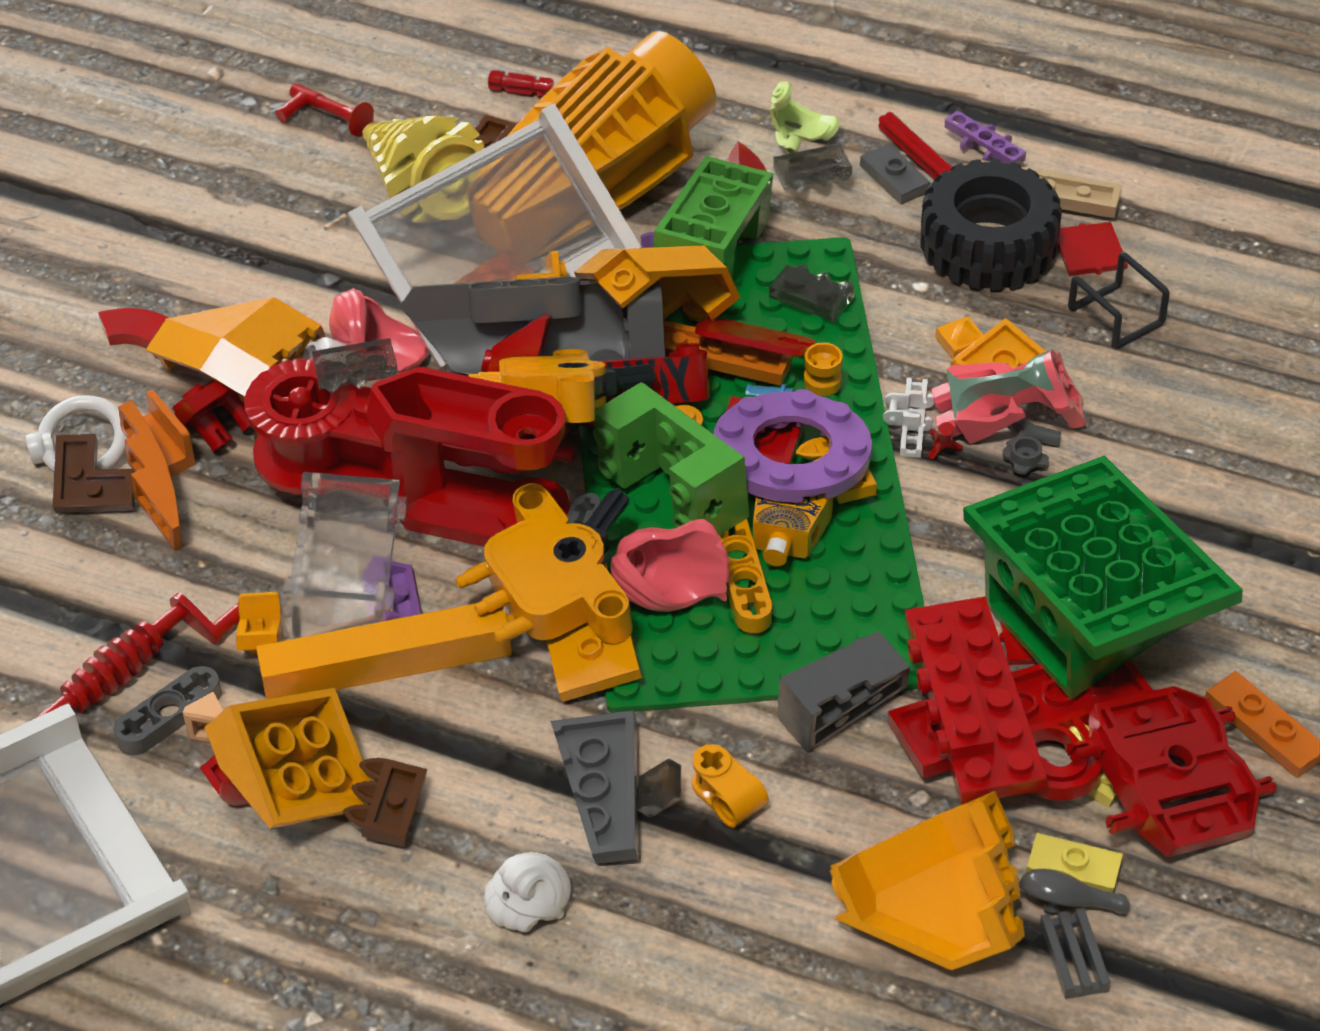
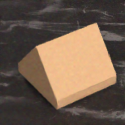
(199, 714)

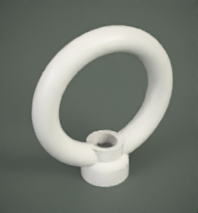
(42, 445)

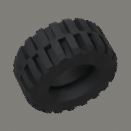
(985, 254)

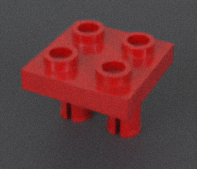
(197, 410)

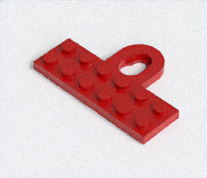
(1049, 718)

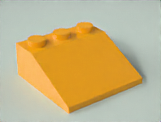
(289, 756)

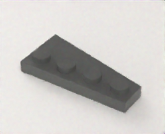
(603, 778)

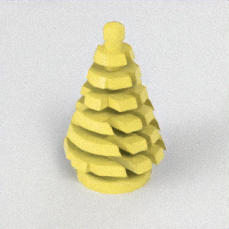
(418, 148)

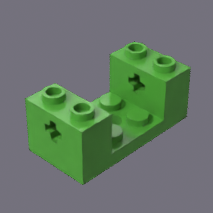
(717, 209)
(647, 432)

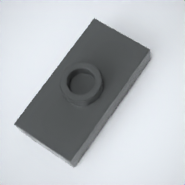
(894, 173)

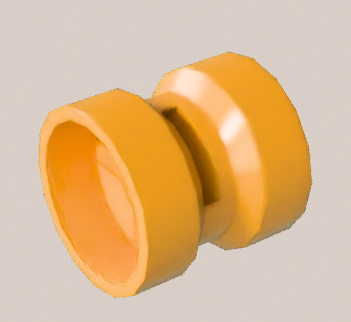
(823, 369)

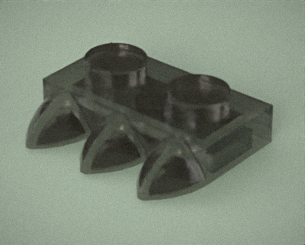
(812, 167)
(811, 292)
(354, 364)

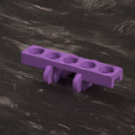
(984, 137)

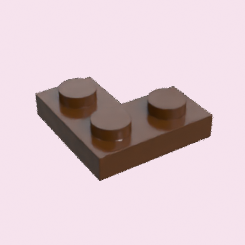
(83, 486)

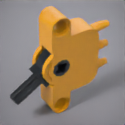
(570, 379)
(553, 571)

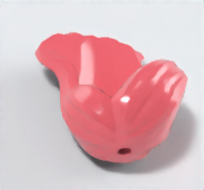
(362, 319)
(672, 566)

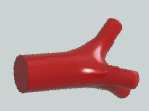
(943, 439)

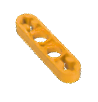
(747, 568)

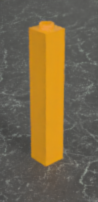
(382, 651)

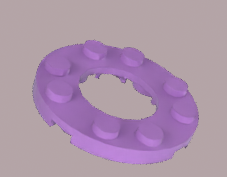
(831, 474)

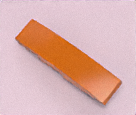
(151, 475)

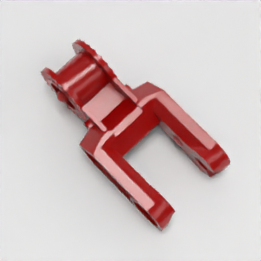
(399, 435)

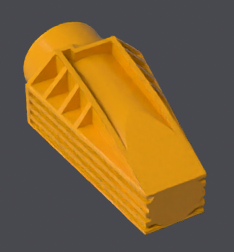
(633, 112)

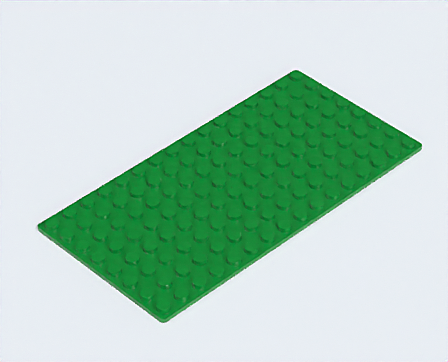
(859, 569)

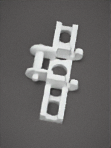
(910, 418)

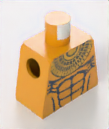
(789, 527)

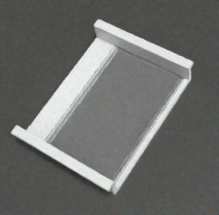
(496, 215)
(69, 858)

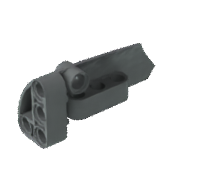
(474, 316)

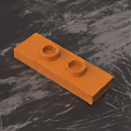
(1267, 724)

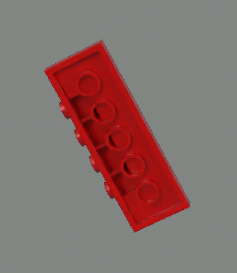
(973, 700)

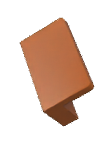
(170, 435)

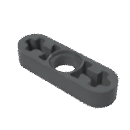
(160, 726)

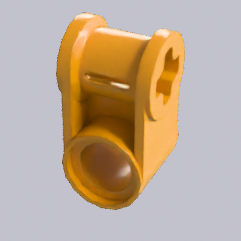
(726, 785)

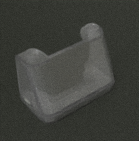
(342, 554)

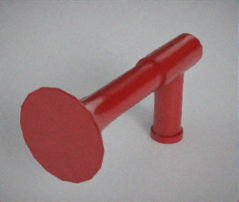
(356, 117)

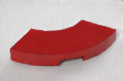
(131, 325)

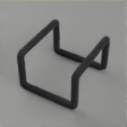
(1097, 296)

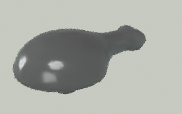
(1064, 889)

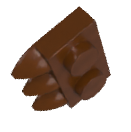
(389, 800)

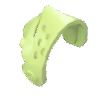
(812, 125)

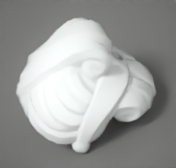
(526, 891)

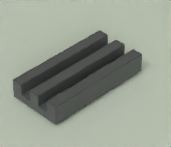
(1066, 923)

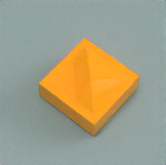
(957, 335)

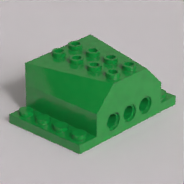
(1091, 571)

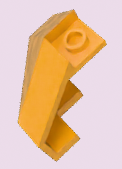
(682, 273)
(235, 340)
(938, 886)

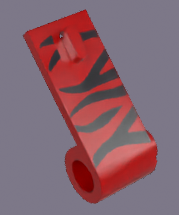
(678, 376)

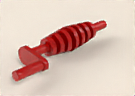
(135, 647)

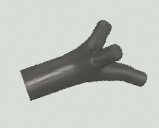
(1042, 434)

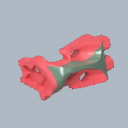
(989, 395)

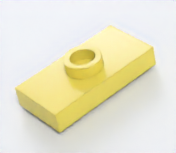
(1087, 863)

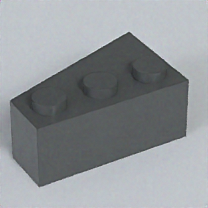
(840, 689)

